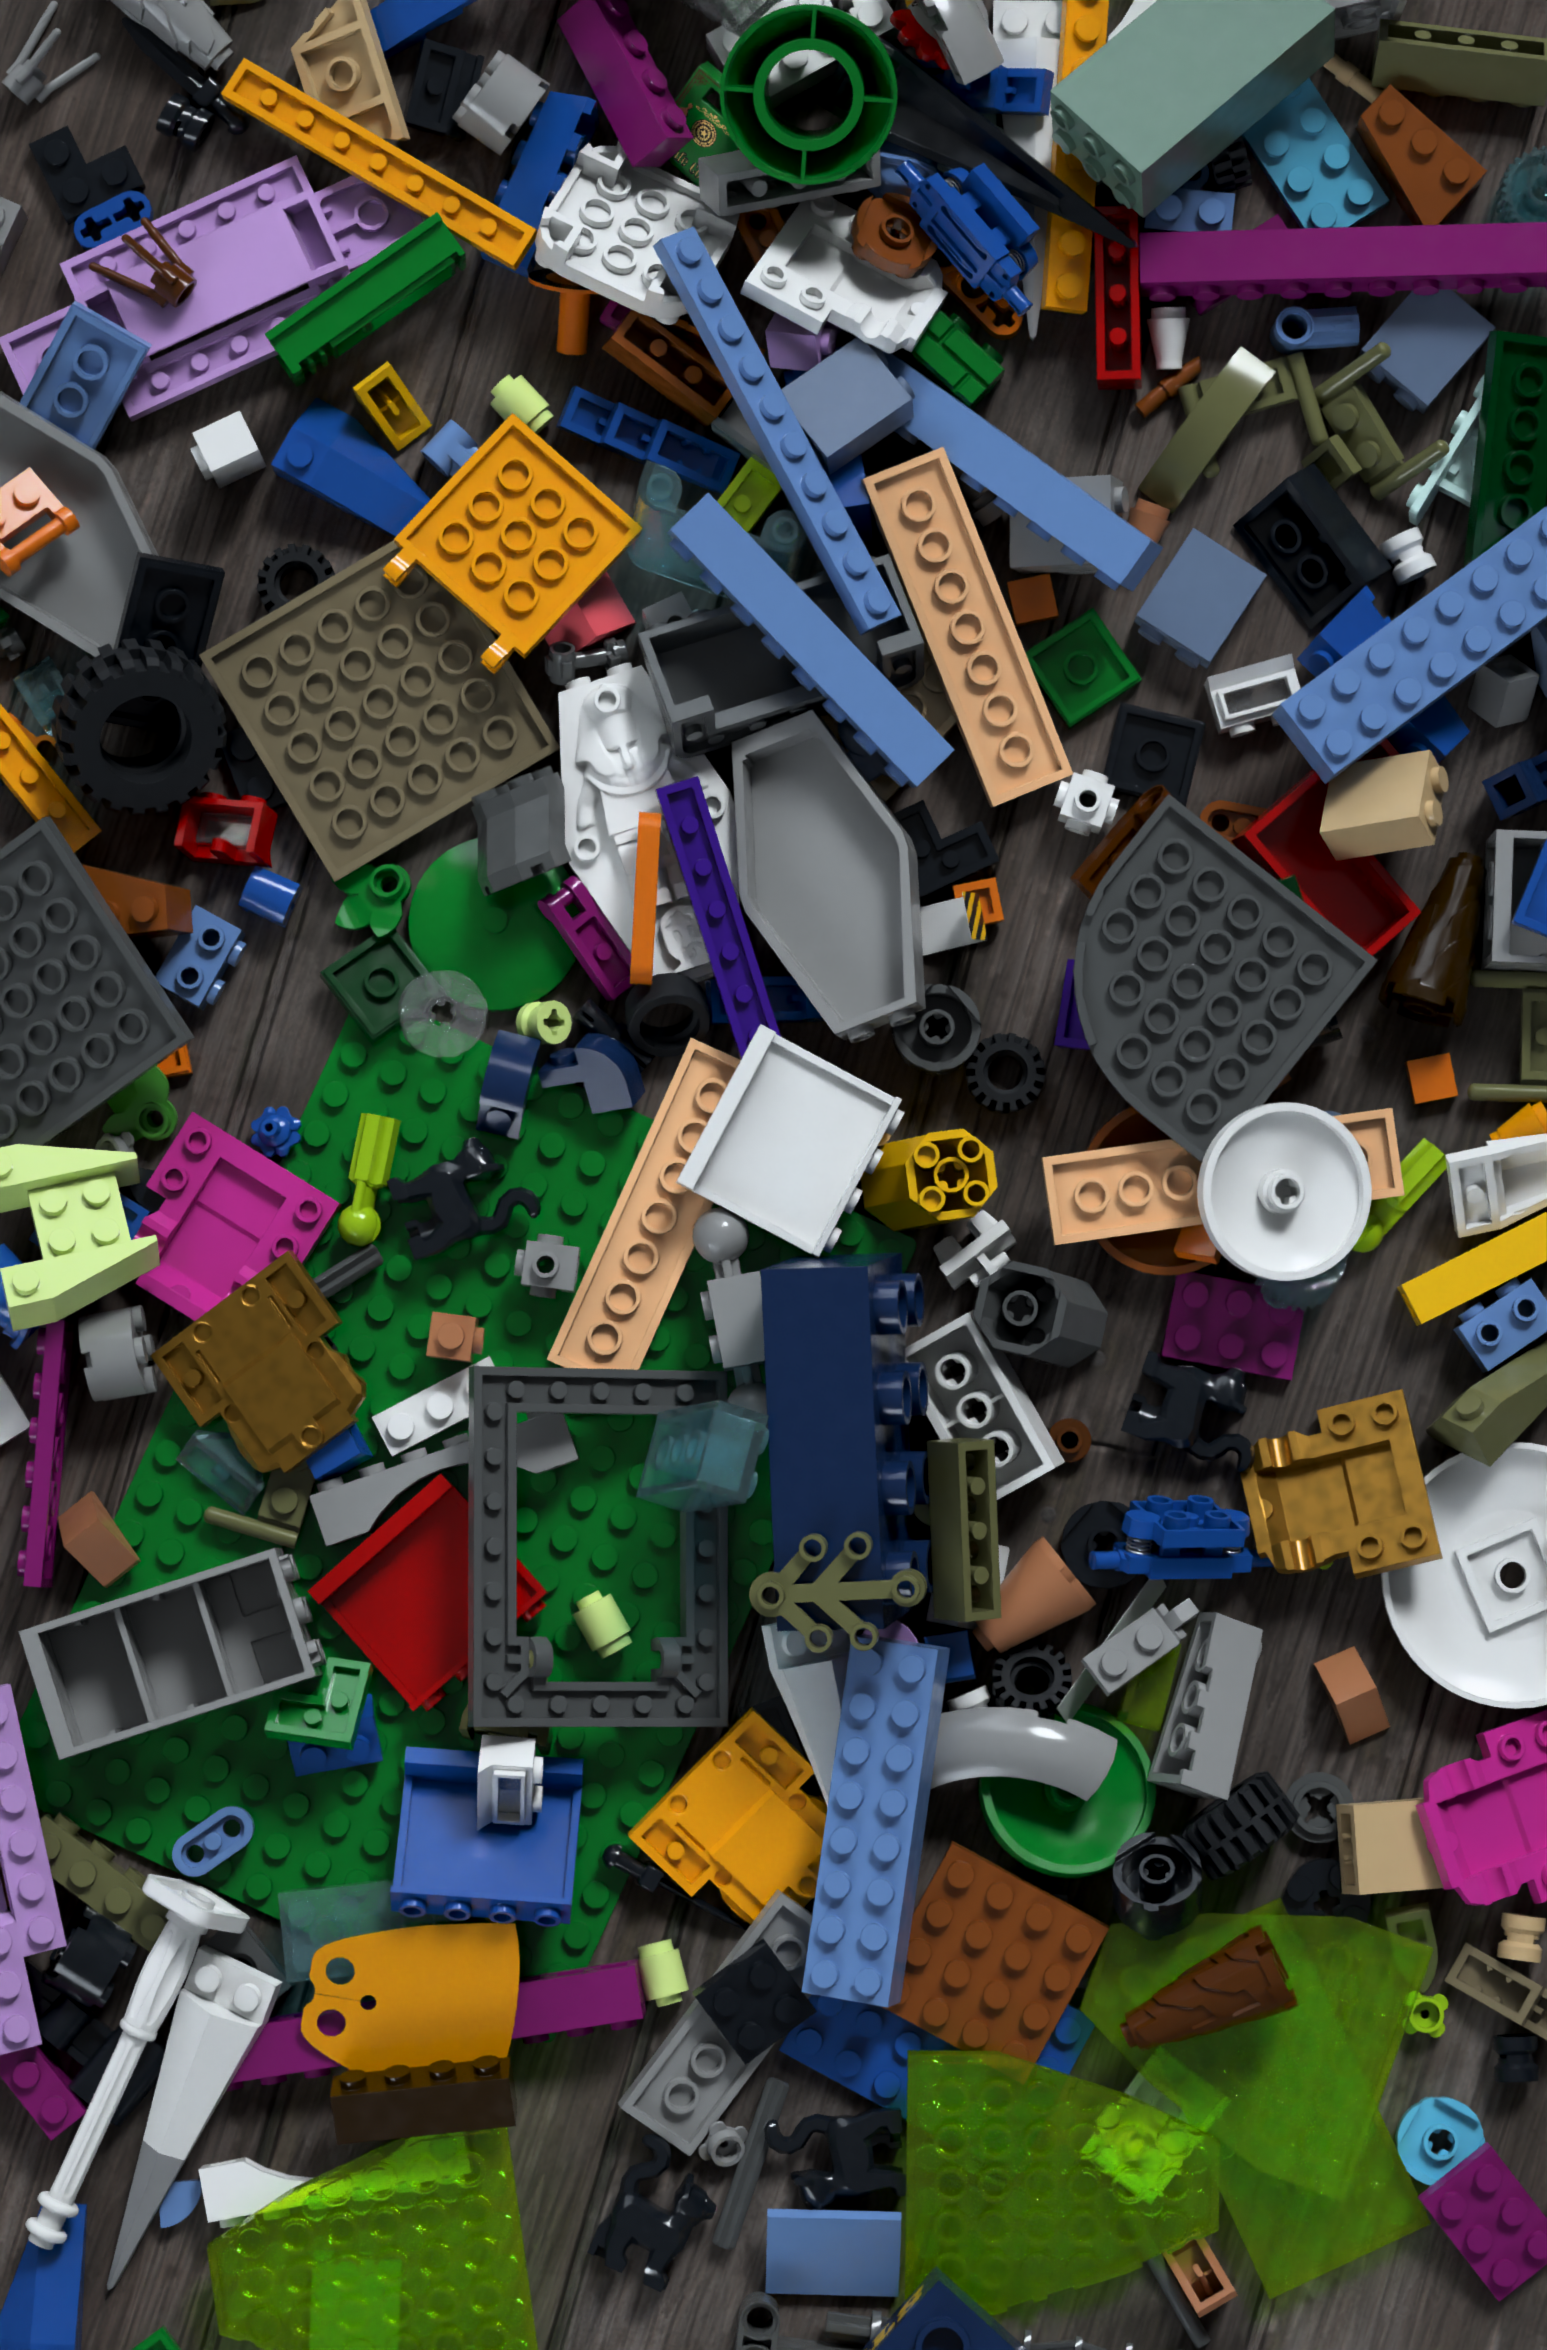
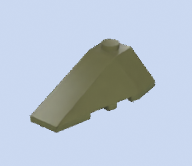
(1496, 1408)

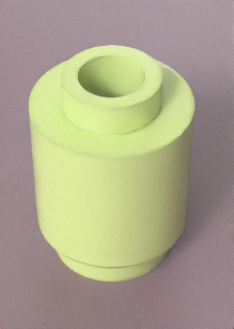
(523, 400)
(602, 1624)
(662, 1973)

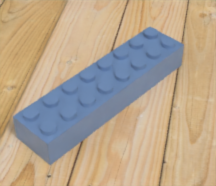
(1421, 653)
(875, 1821)

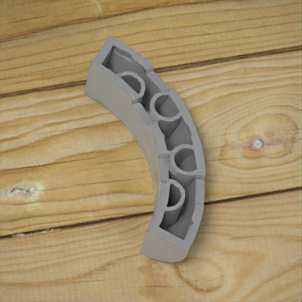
(963, 38)
(1022, 1746)

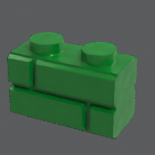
(956, 360)

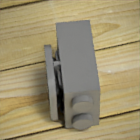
(1034, 555)

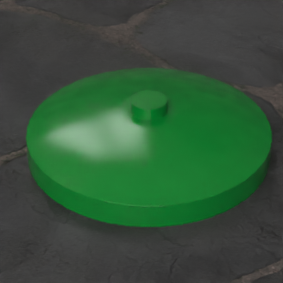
(493, 938)
(1061, 1831)

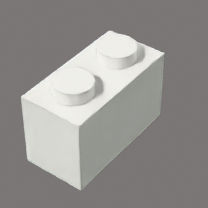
(226, 450)

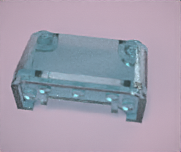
(657, 513)

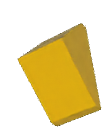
(391, 406)

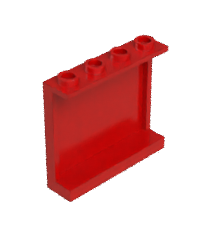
(408, 1594)

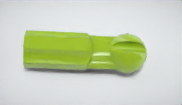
(369, 1171)
(1419, 1171)

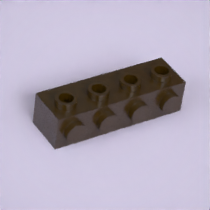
(423, 2100)

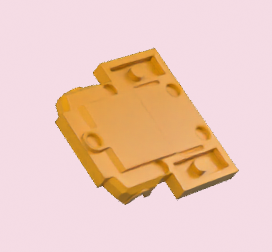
(740, 1821)

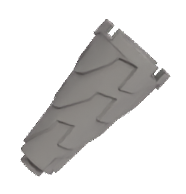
(183, 26)

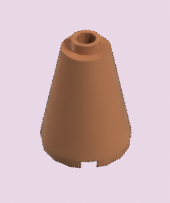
(1034, 1599)

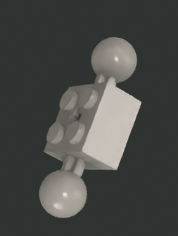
(734, 1305)

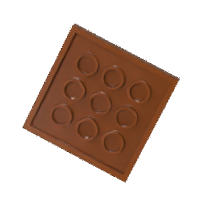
(993, 1958)

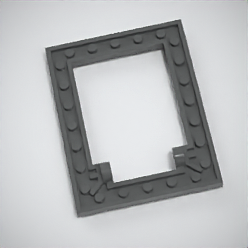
(502, 1688)

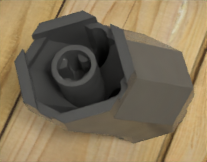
(520, 830)
(1040, 1314)

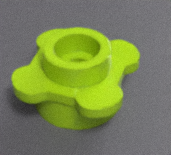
(1434, 2022)

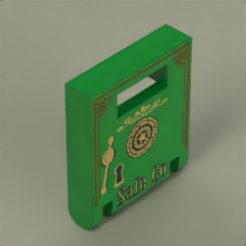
(703, 122)

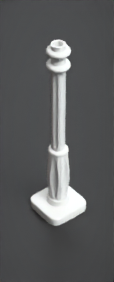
(189, 1916)

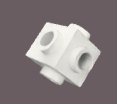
(1086, 819)

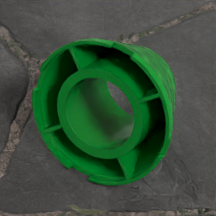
(796, 153)

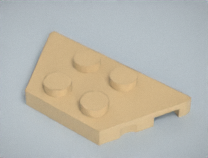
(347, 69)

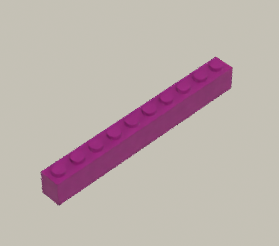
(1343, 261)
(545, 2005)

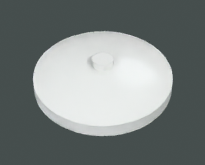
(1284, 1191)

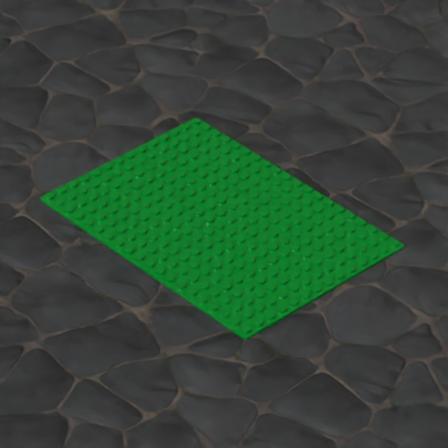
(574, 1523)

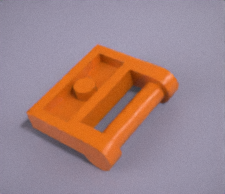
(21, 504)

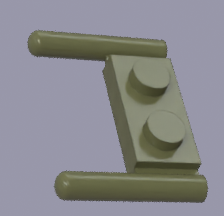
(1288, 384)
(1365, 433)
(1532, 1037)
(280, 1511)

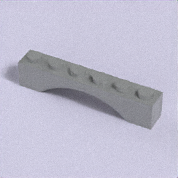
(357, 1506)

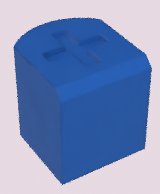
(270, 896)
(961, 1660)

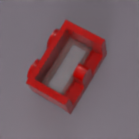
(226, 830)

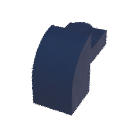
(1519, 787)
(604, 1068)
(507, 1084)

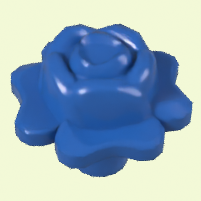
(276, 1131)

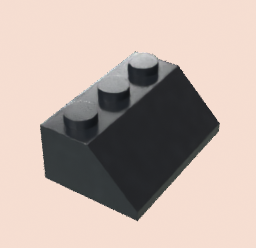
(1311, 545)

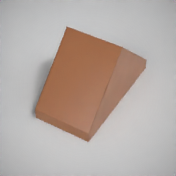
(96, 1540)
(1352, 1694)
(1200, 2276)

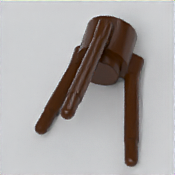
(171, 282)

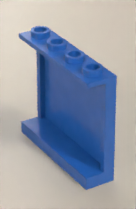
(488, 1872)

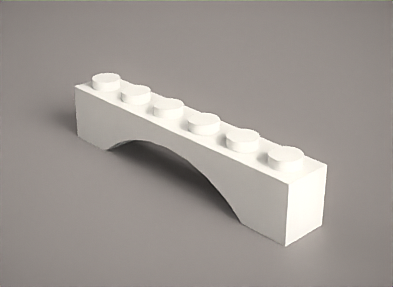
(241, 2188)

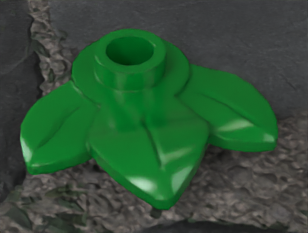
(368, 902)

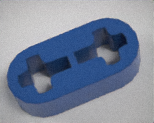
(108, 212)

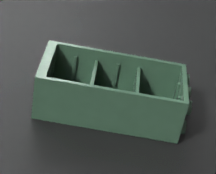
(1184, 88)

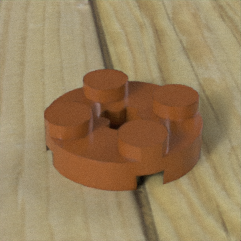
(881, 249)

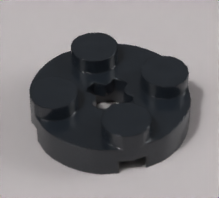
(1078, 1542)
(1320, 1875)

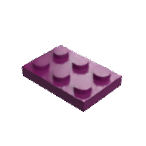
(1230, 1326)
(1490, 2220)

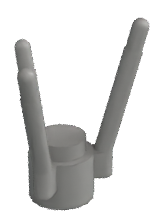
(26, 78)

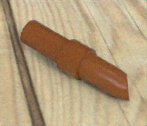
(1168, 387)

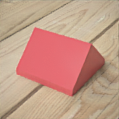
(593, 618)

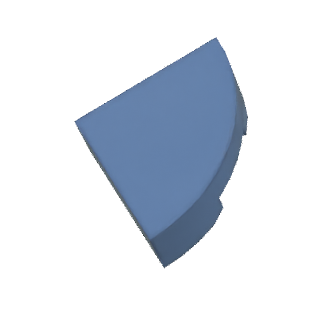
(179, 2201)

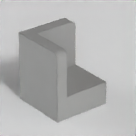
(1503, 691)

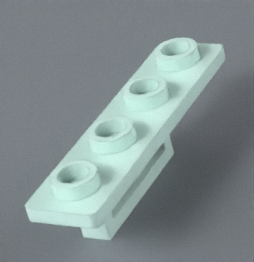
(1454, 471)

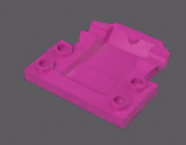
(225, 1217)
(1491, 1815)

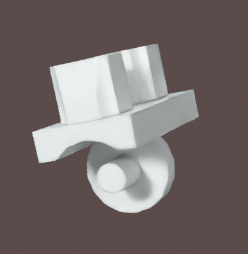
(978, 1258)

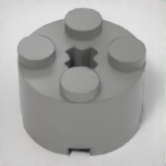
(500, 102)
(117, 1354)

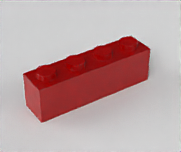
(1118, 304)

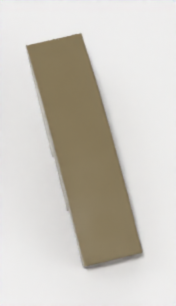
(1500, 1989)

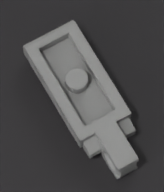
(1138, 1646)

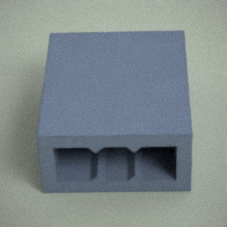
(1429, 346)
(849, 403)
(1199, 600)

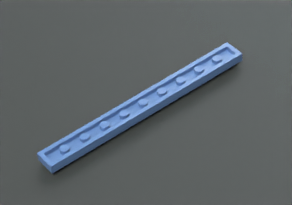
(777, 430)

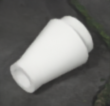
(1168, 336)

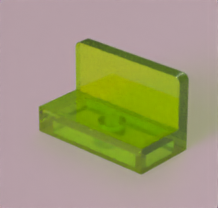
(1147, 1694)

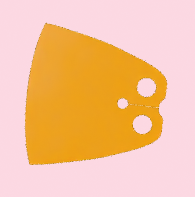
(435, 1993)

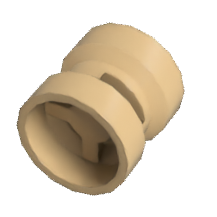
(1521, 1936)

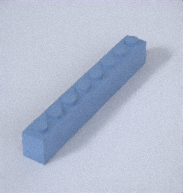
(1025, 484)
(809, 641)

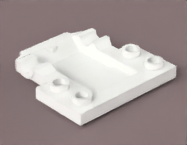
(818, 279)

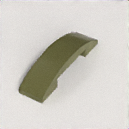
(1206, 429)

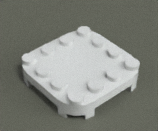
(610, 218)

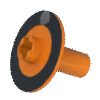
(573, 310)

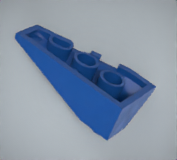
(348, 468)
(47, 2294)

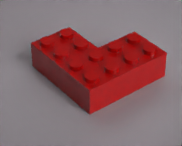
(1349, 893)

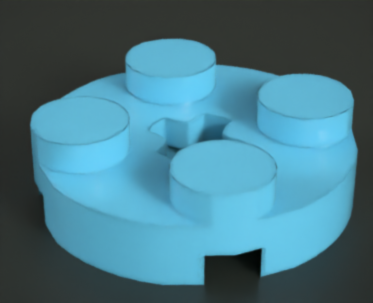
(1430, 2116)

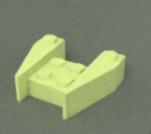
(77, 1229)

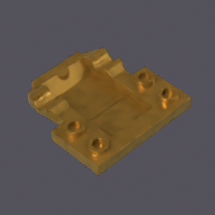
(267, 1368)
(1343, 1492)

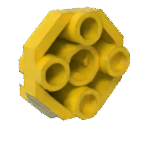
(930, 1180)

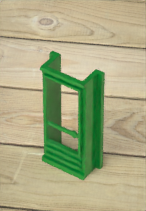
(367, 298)

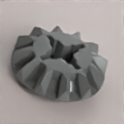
(1318, 1785)

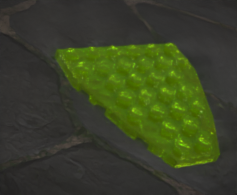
(1285, 2088)
(1043, 2178)
(385, 2254)

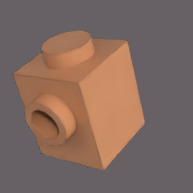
(454, 1337)

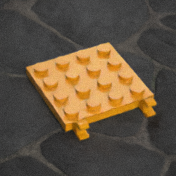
(515, 538)

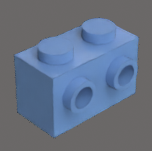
(201, 958)
(1504, 1325)

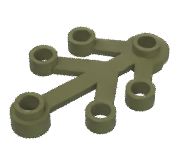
(829, 1592)

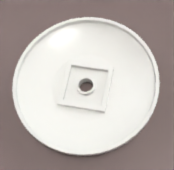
(1456, 1610)

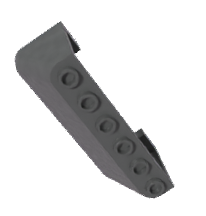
(724, 684)

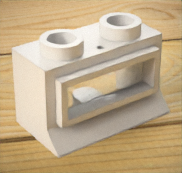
(1250, 694)
(508, 1781)

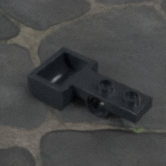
(91, 2043)

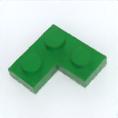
(331, 1716)

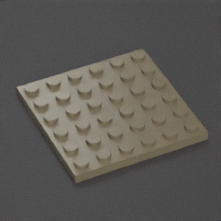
(376, 708)

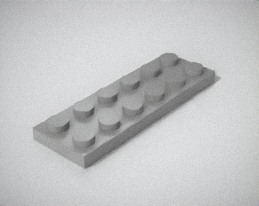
(695, 2067)

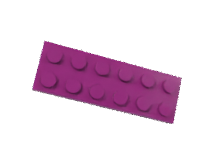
(45, 1472)

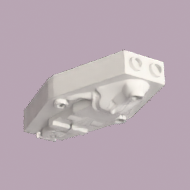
(610, 767)

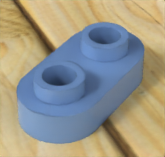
(213, 1840)

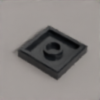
(1153, 751)

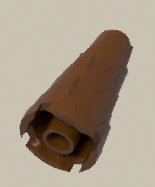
(1220, 1992)

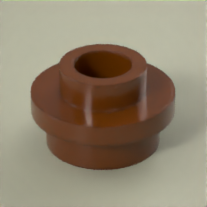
(1079, 1430)

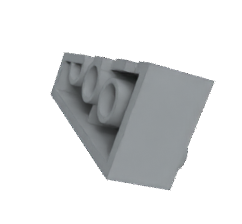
(1208, 1709)

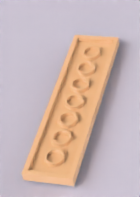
(967, 627)
(1156, 1182)
(648, 1229)

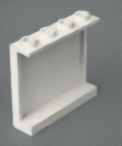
(790, 1142)

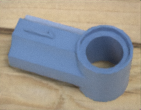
(1319, 329)
(449, 449)

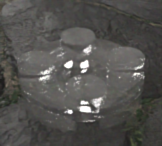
(437, 988)

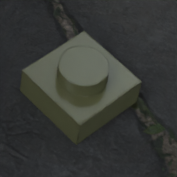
(1333, 462)

